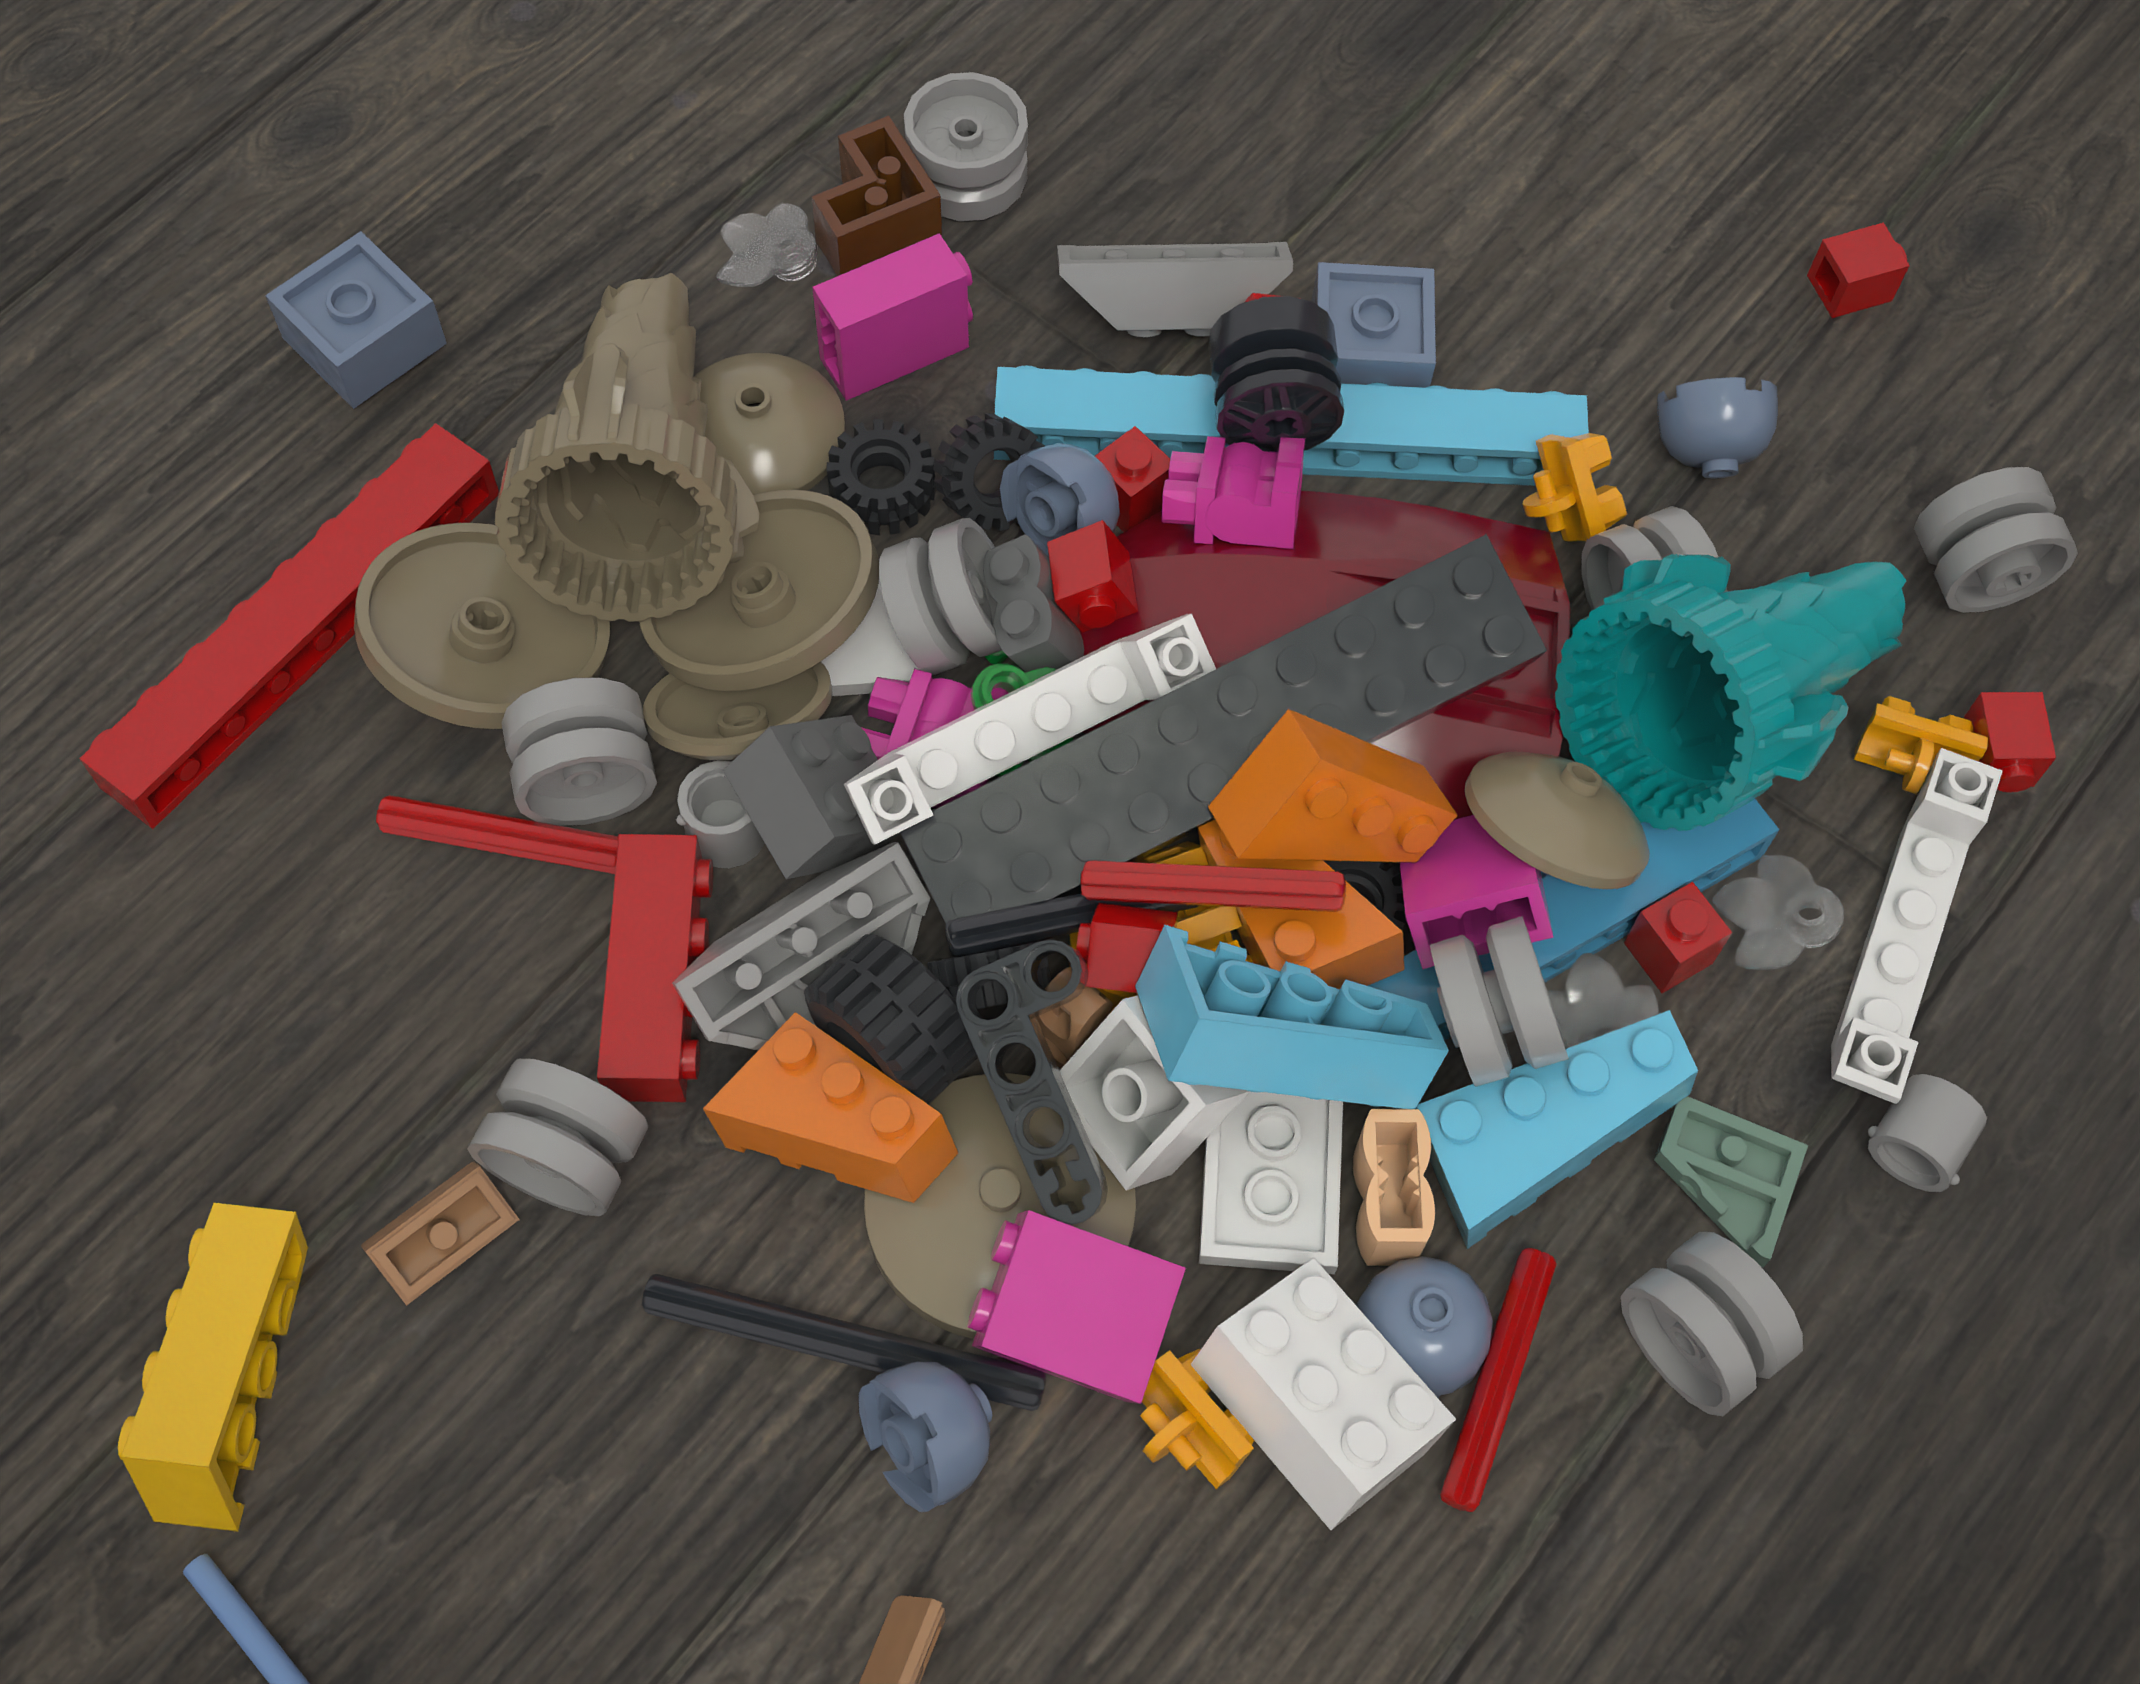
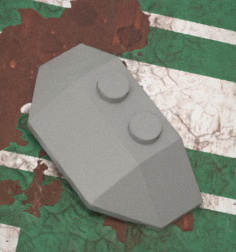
(1172, 284)
(760, 969)

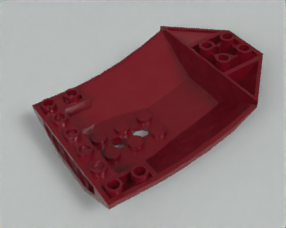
(1340, 553)

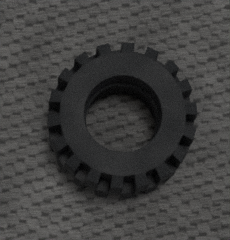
(892, 1016)

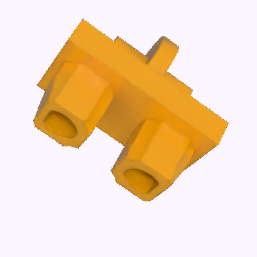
(1567, 488)
(1909, 743)
(1191, 1422)

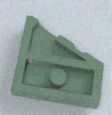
(1732, 1172)

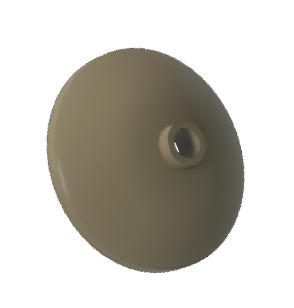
(783, 438)
(725, 723)
(1558, 818)

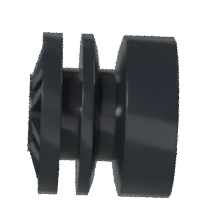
(1276, 373)

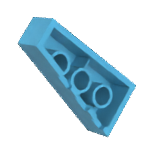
(1283, 1029)
(1528, 1132)

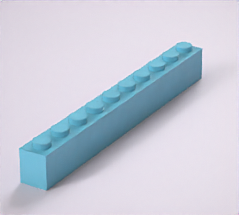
(1383, 431)

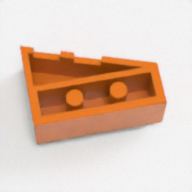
(1329, 799)
(1336, 946)
(831, 1112)

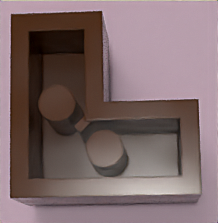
(882, 200)

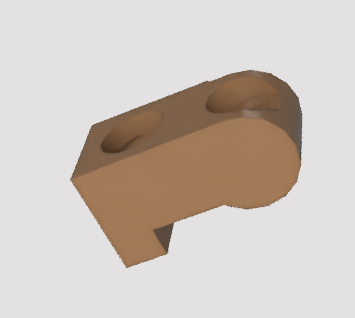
(1074, 1022)

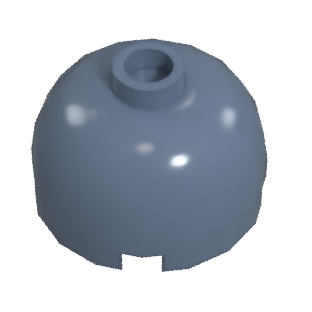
(1718, 424)
(1058, 492)
(1431, 1319)
(930, 1428)

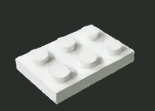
(1273, 1184)

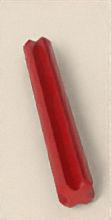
(498, 833)
(1214, 886)
(1498, 1380)

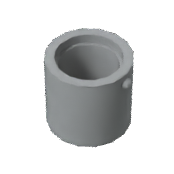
(717, 817)
(1927, 1133)

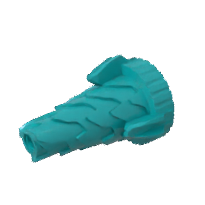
(1713, 692)

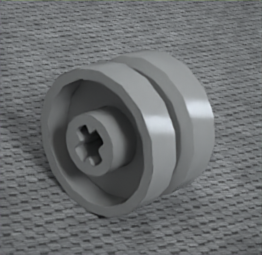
(970, 143)
(1650, 538)
(1995, 539)
(940, 596)
(578, 751)
(1497, 1002)
(558, 1137)
(1712, 1322)

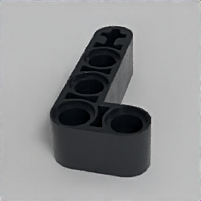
(1046, 1085)

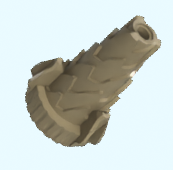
(620, 490)

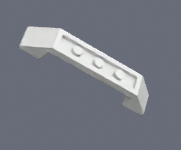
(1025, 722)
(1875, 1026)

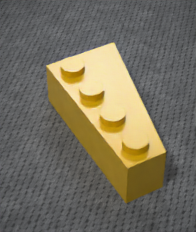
(213, 1366)

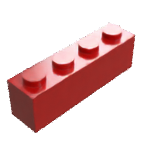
(652, 941)

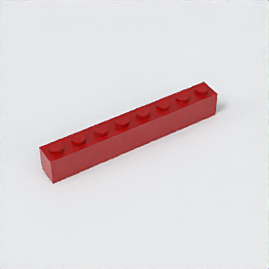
(280, 633)

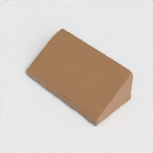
(440, 1232)
(905, 1641)

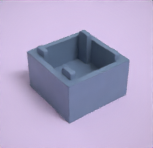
(356, 319)
(1380, 322)

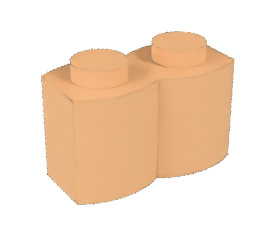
(1396, 1197)

